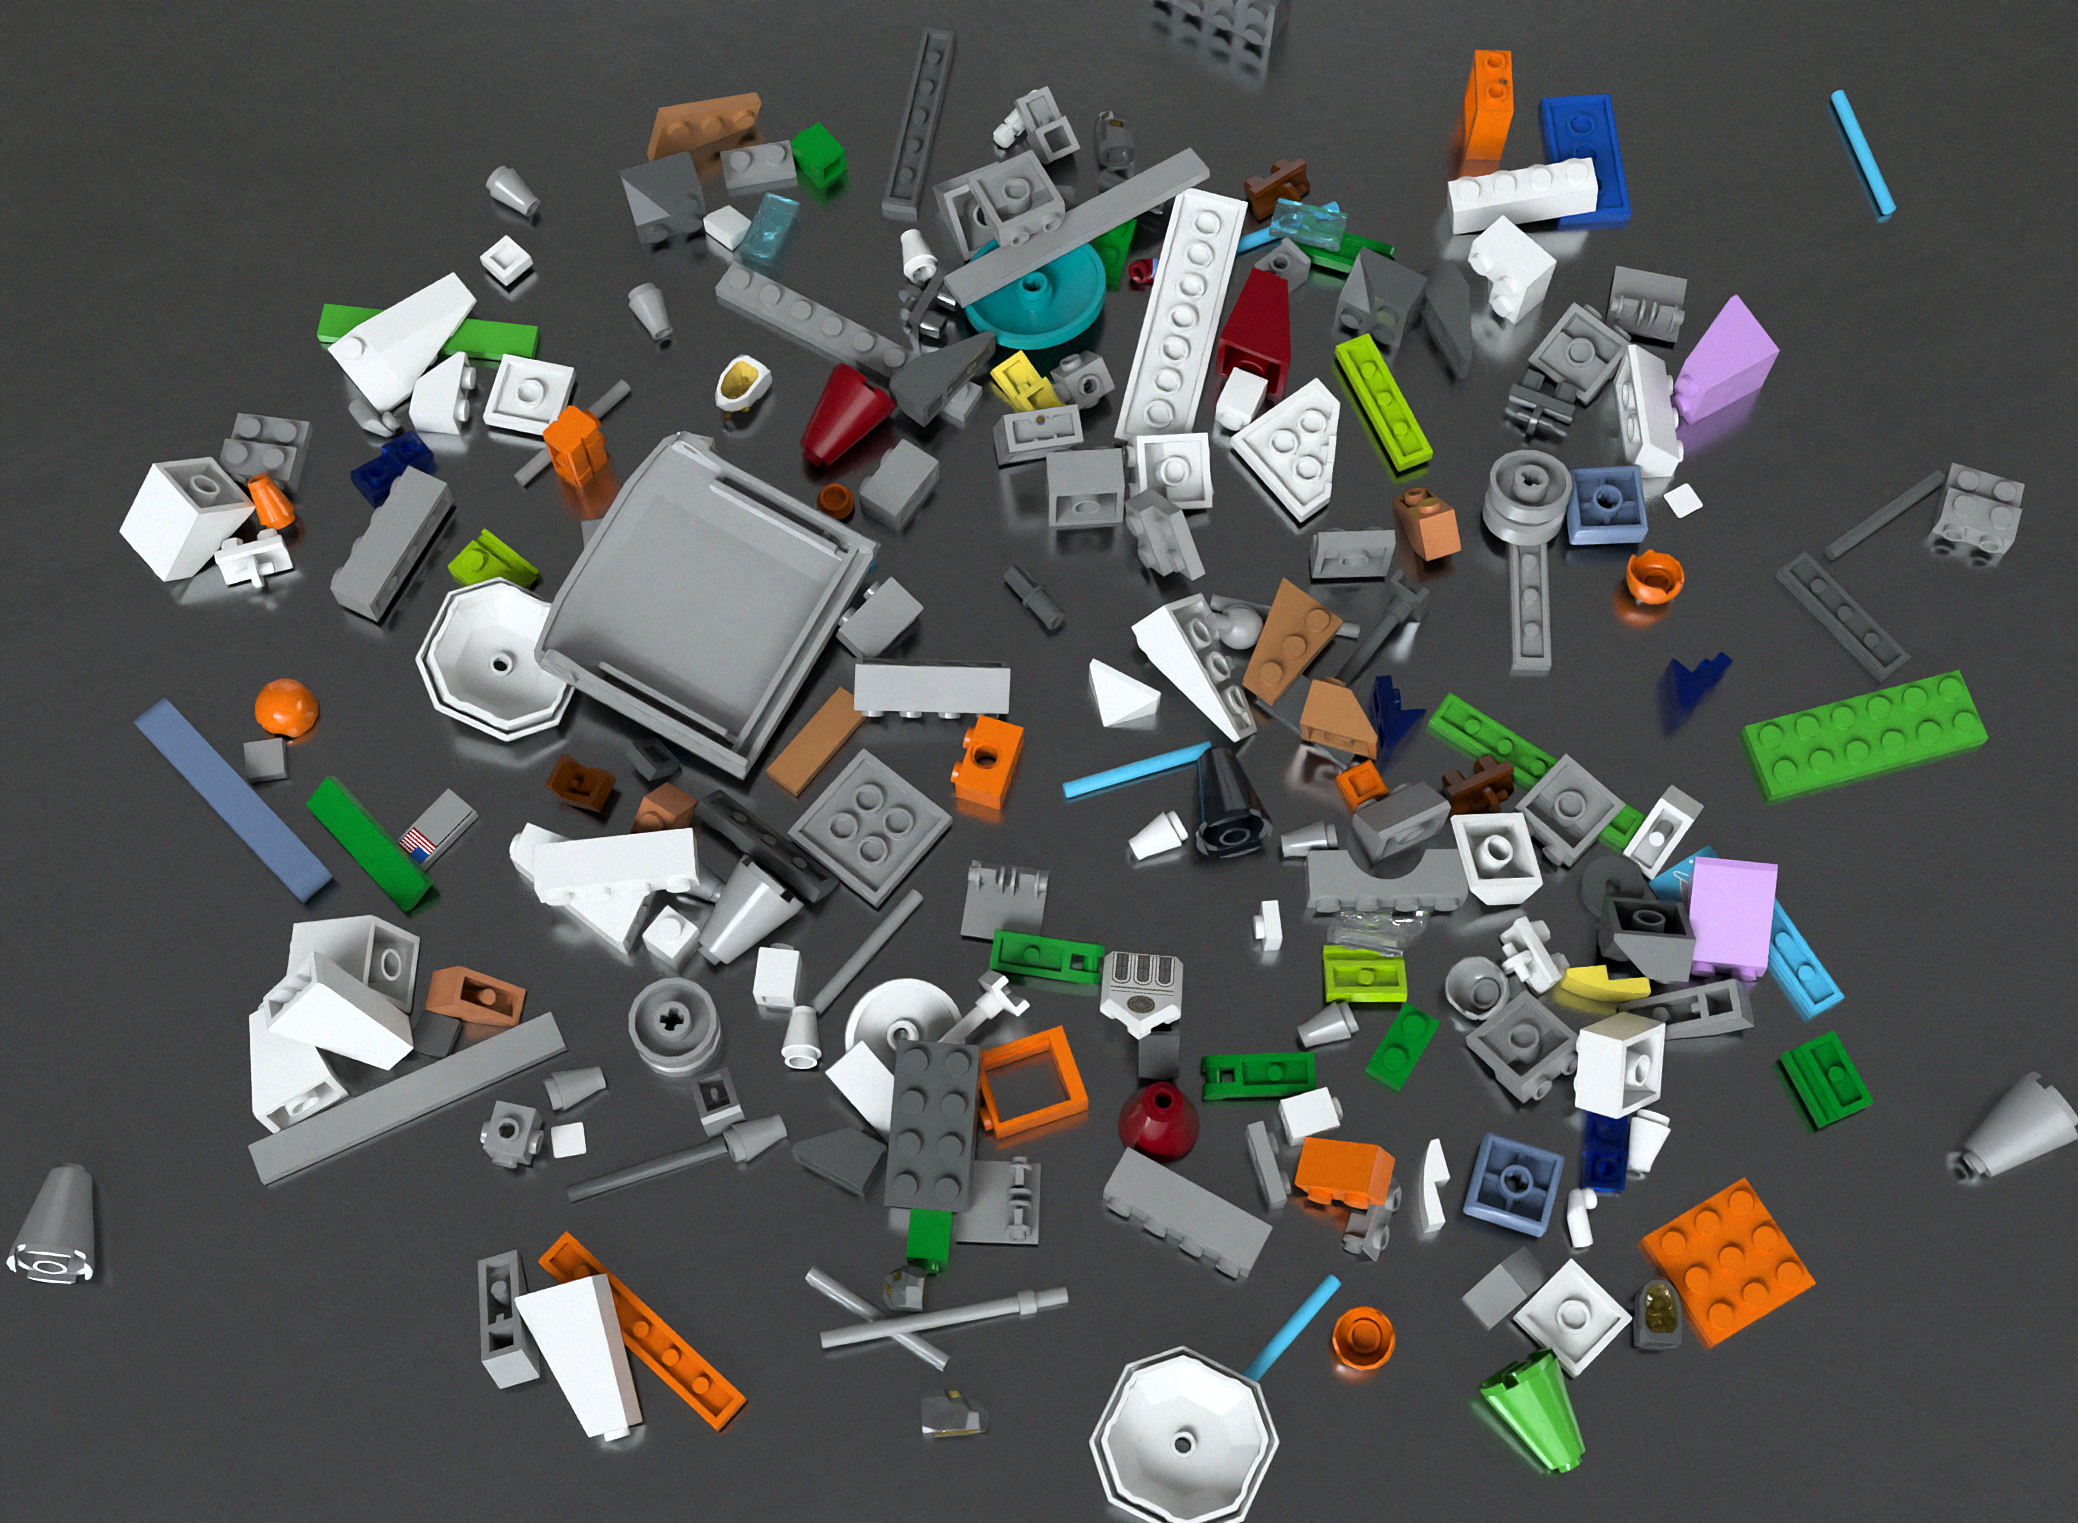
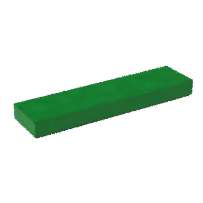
(369, 843)

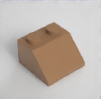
(1337, 720)

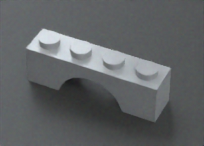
(1337, 882)

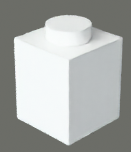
(1240, 399)
(672, 938)
(777, 976)
(1310, 1115)

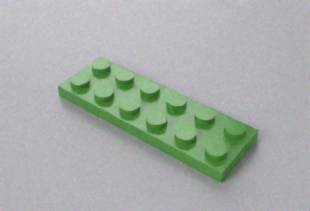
(1864, 735)

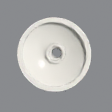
(895, 1004)

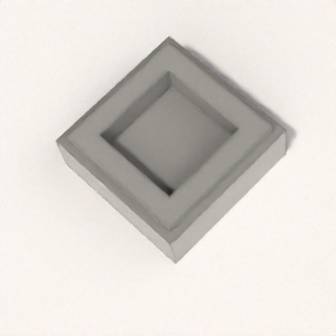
(265, 760)

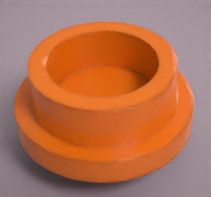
(835, 501)

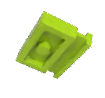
(491, 559)
(1363, 976)

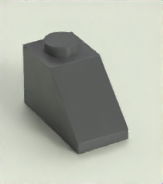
(1159, 1052)
(844, 1156)

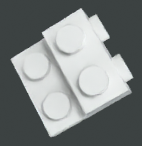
(1171, 466)

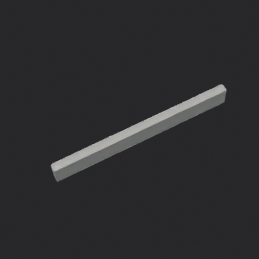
(1078, 228)
(406, 1098)

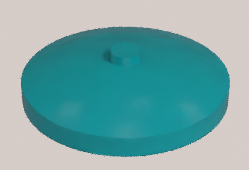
(1044, 304)

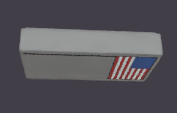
(437, 829)

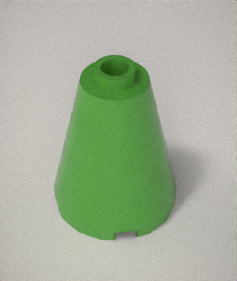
(1538, 1408)

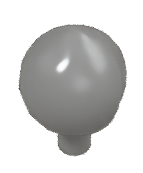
(1237, 626)

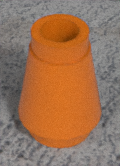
(271, 504)

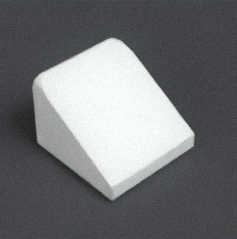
(727, 226)

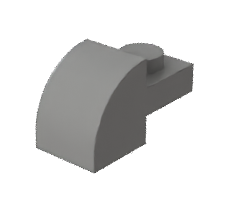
(1047, 130)

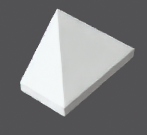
(1120, 696)

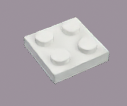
(528, 394)
(1573, 1318)

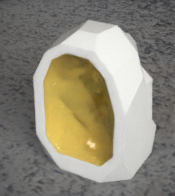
(742, 383)

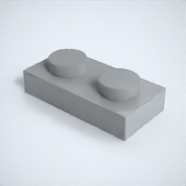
(758, 164)
(1262, 1150)

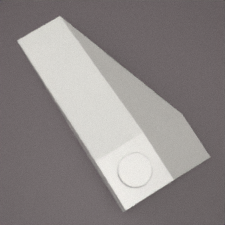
(401, 342)
(1192, 658)

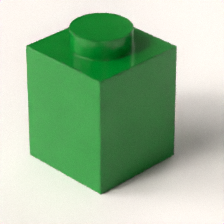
(819, 154)
(929, 1239)

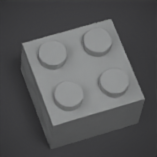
(1085, 486)

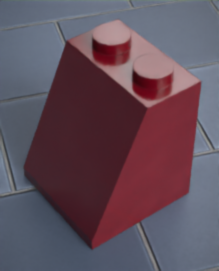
(1259, 332)

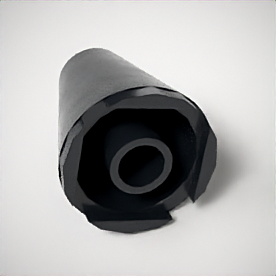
(1227, 806)

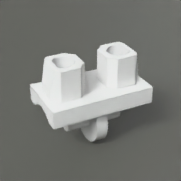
(253, 559)
(1529, 957)

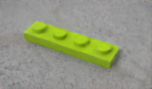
(1383, 402)

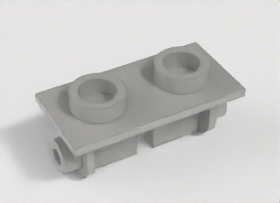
(1372, 1230)

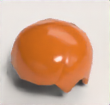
(1654, 577)
(286, 708)
(1364, 1338)

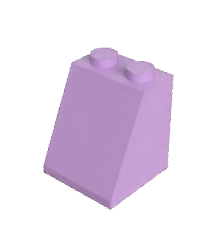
(1724, 364)
(1731, 916)

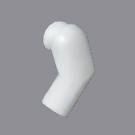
(1577, 1217)

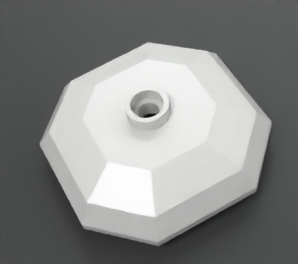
(471, 633)
(1191, 1399)

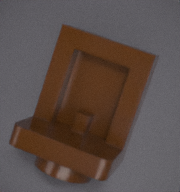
(580, 784)

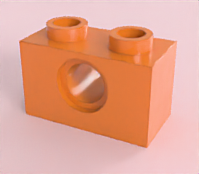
(990, 783)

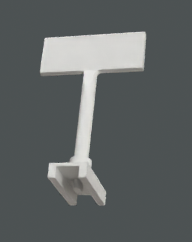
(871, 1084)

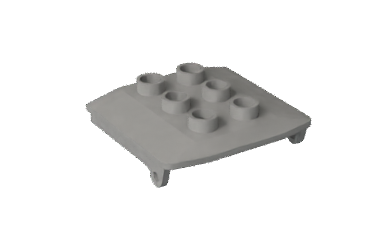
(703, 602)

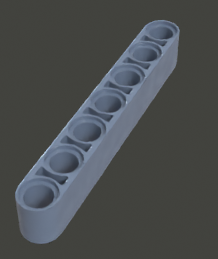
(233, 799)

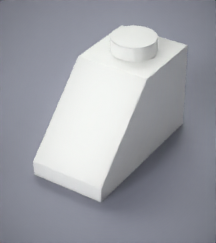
(1662, 831)

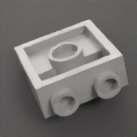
(1017, 199)
(1581, 351)
(268, 447)
(1979, 509)
(1162, 535)
(1352, 553)
(1568, 811)
(1526, 1047)

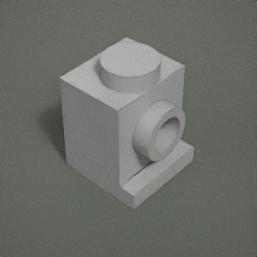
(1288, 263)

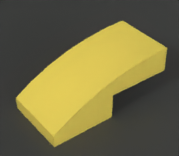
(1024, 385)
(1594, 984)

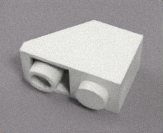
(441, 396)

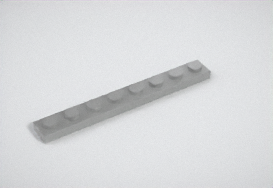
(828, 330)

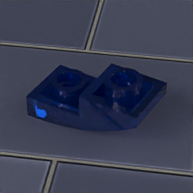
(377, 475)
(1604, 1151)

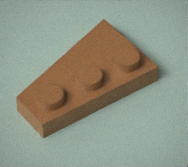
(700, 123)
(1289, 642)

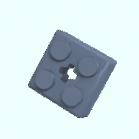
(1623, 495)
(1537, 1173)

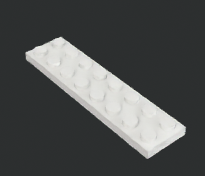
(1181, 316)

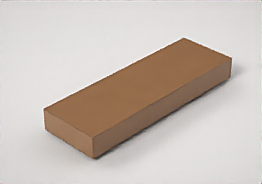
(816, 743)

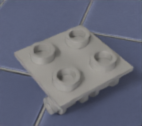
(1647, 303)
(1004, 899)
(1002, 1203)

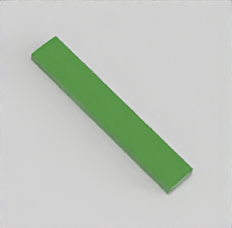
(474, 337)
(1485, 736)

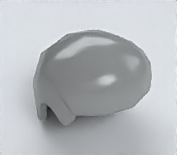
(1477, 988)

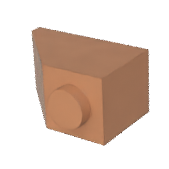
(474, 997)

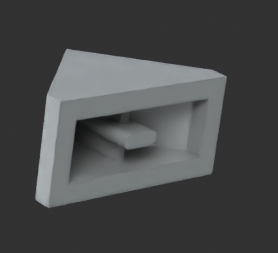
(717, 1101)
(1506, 1287)

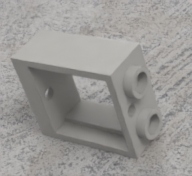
(1023, 438)

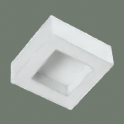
(506, 260)
(1268, 925)

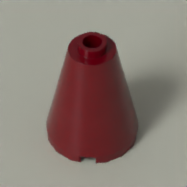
(843, 416)
(1159, 1122)

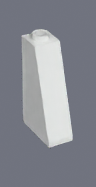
(613, 919)
(337, 1013)
(586, 1352)

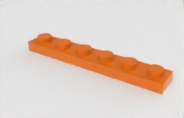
(651, 1337)

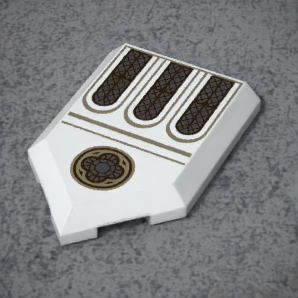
(1141, 990)

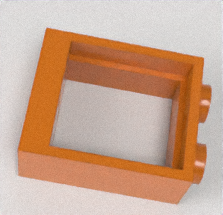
(1488, 105)
(1057, 1043)

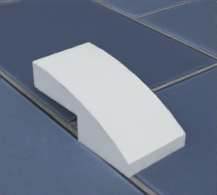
(1432, 1176)

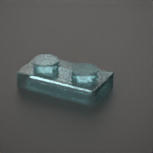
(1308, 224)
(769, 229)

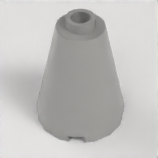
(746, 912)
(2021, 1127)
(58, 1230)

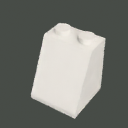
(184, 516)
(365, 948)
(289, 1077)

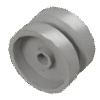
(1526, 497)
(695, 1033)

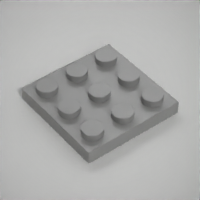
(870, 827)

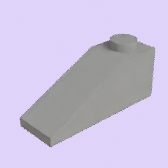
(1698, 1010)
(506, 1341)

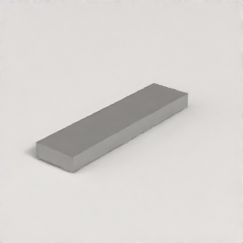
(1529, 607)

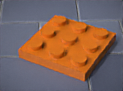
(1727, 1262)

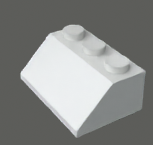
(1647, 414)

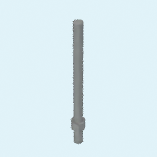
(1024, 1302)

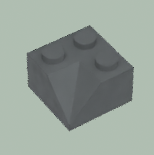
(664, 197)
(1381, 297)
(1650, 934)

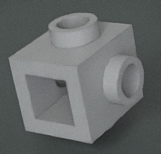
(1081, 380)
(512, 1134)

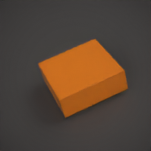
(1362, 784)

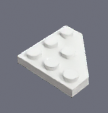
(1295, 448)

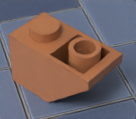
(1428, 523)
(664, 810)

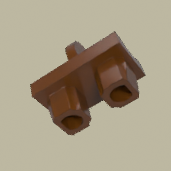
(1286, 182)
(1481, 791)

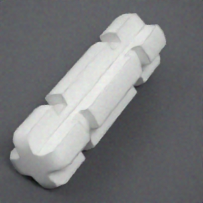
(1014, 126)

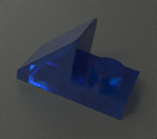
(1689, 688)
(1392, 723)

